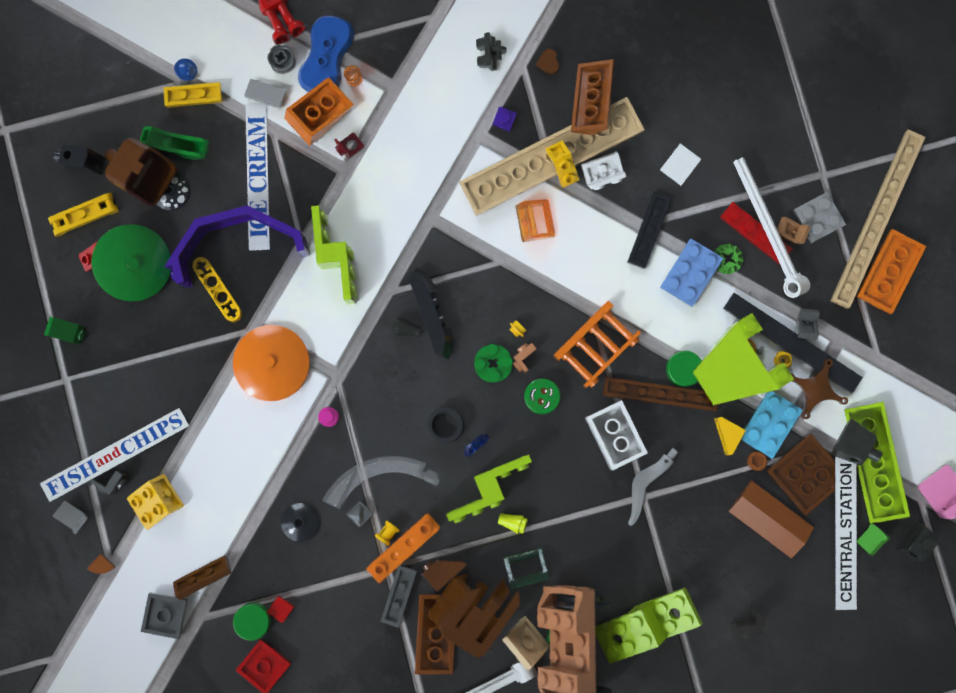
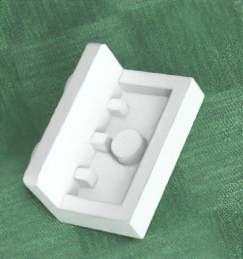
(603, 171)

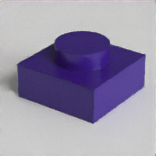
(504, 119)

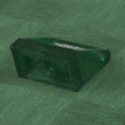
(530, 578)

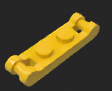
(83, 214)

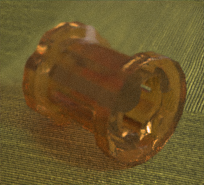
(348, 72)

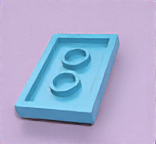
(770, 424)

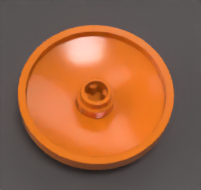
(271, 363)

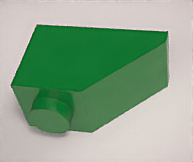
(64, 330)

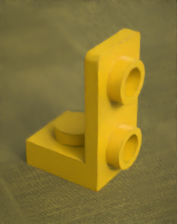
(563, 163)

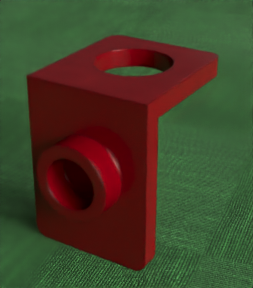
(342, 149)

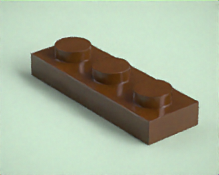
(201, 577)

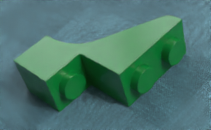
(176, 144)

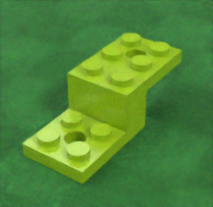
(334, 255)
(489, 489)
(647, 625)

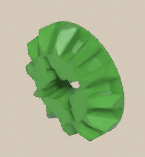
(737, 258)

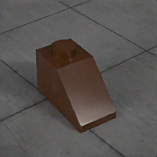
(442, 571)

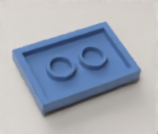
(691, 272)

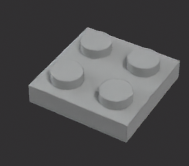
(820, 216)

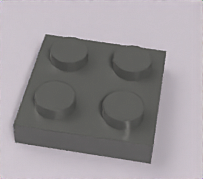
(164, 615)

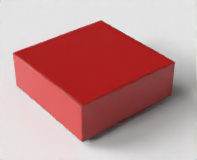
(280, 609)

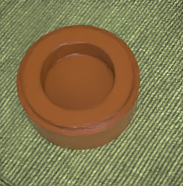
(756, 461)

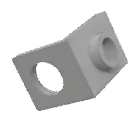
(70, 516)

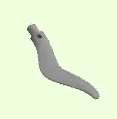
(644, 478)

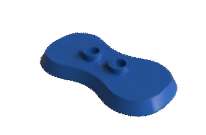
(329, 42)

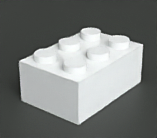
(616, 435)

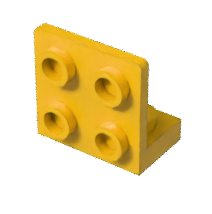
(155, 501)

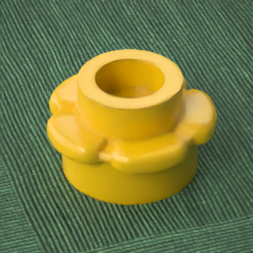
(517, 329)
(783, 355)

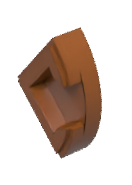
(101, 565)

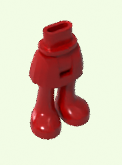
(295, 27)

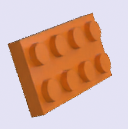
(891, 271)

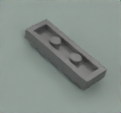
(398, 596)

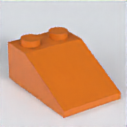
(318, 111)

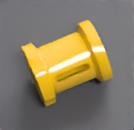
(387, 533)

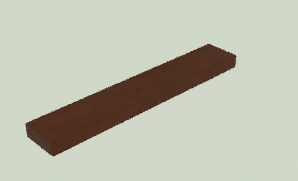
(657, 394)

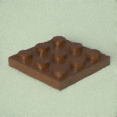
(805, 474)

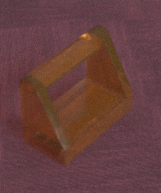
(527, 221)

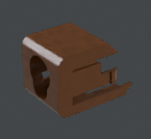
(467, 624)

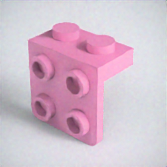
(941, 492)

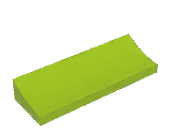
(880, 480)

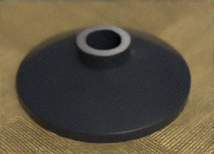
(309, 518)

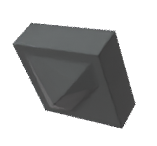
(359, 514)

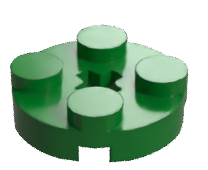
(482, 365)

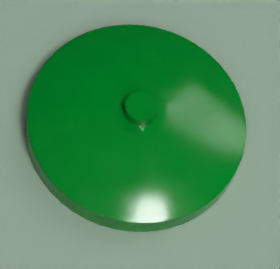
(130, 262)

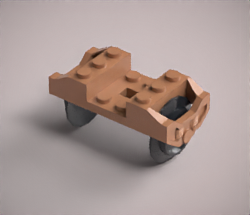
(571, 639)

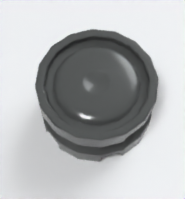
(281, 59)

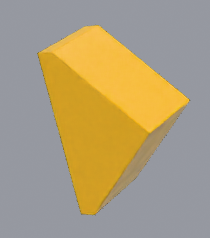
(729, 434)

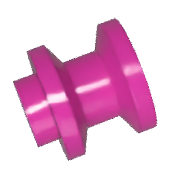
(328, 416)

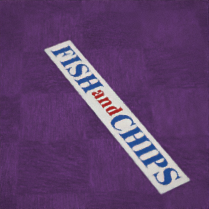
(114, 455)

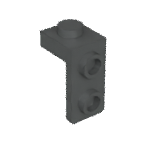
(116, 482)

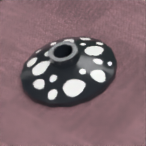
(177, 197)

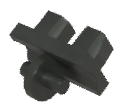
(492, 49)

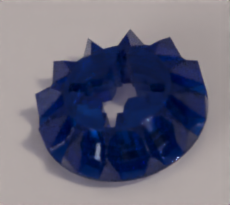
(476, 444)

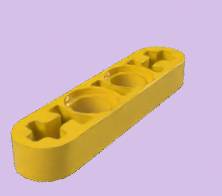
(217, 289)

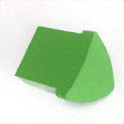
(873, 539)

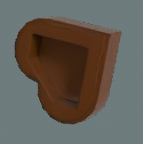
(548, 62)

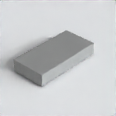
(265, 93)

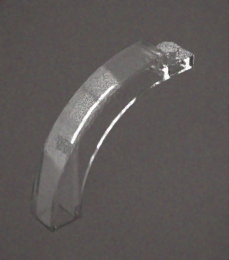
(355, 476)

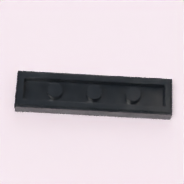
(649, 230)

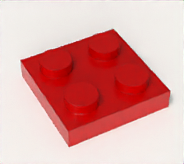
(263, 666)

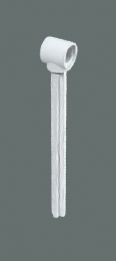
(792, 276)
(517, 673)

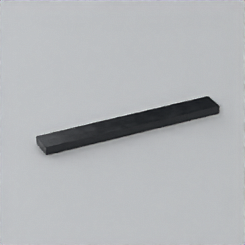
(792, 344)

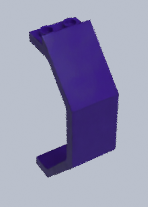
(201, 226)

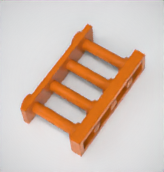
(592, 326)
(403, 548)

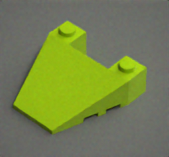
(734, 368)

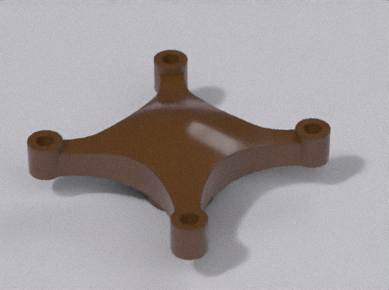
(818, 389)

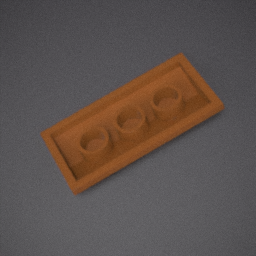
(592, 97)
(771, 519)
(433, 650)

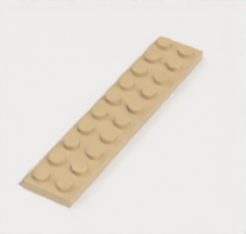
(533, 166)

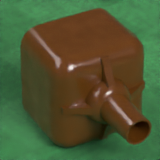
(139, 170)

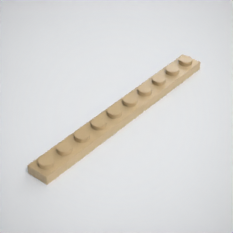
(877, 219)

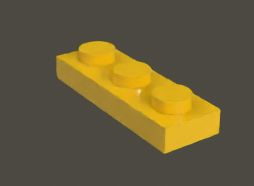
(193, 94)

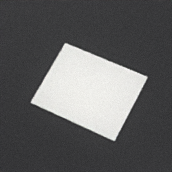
(680, 164)

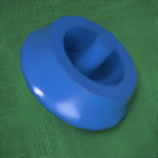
(185, 69)

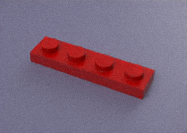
(750, 229)

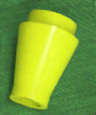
(515, 523)

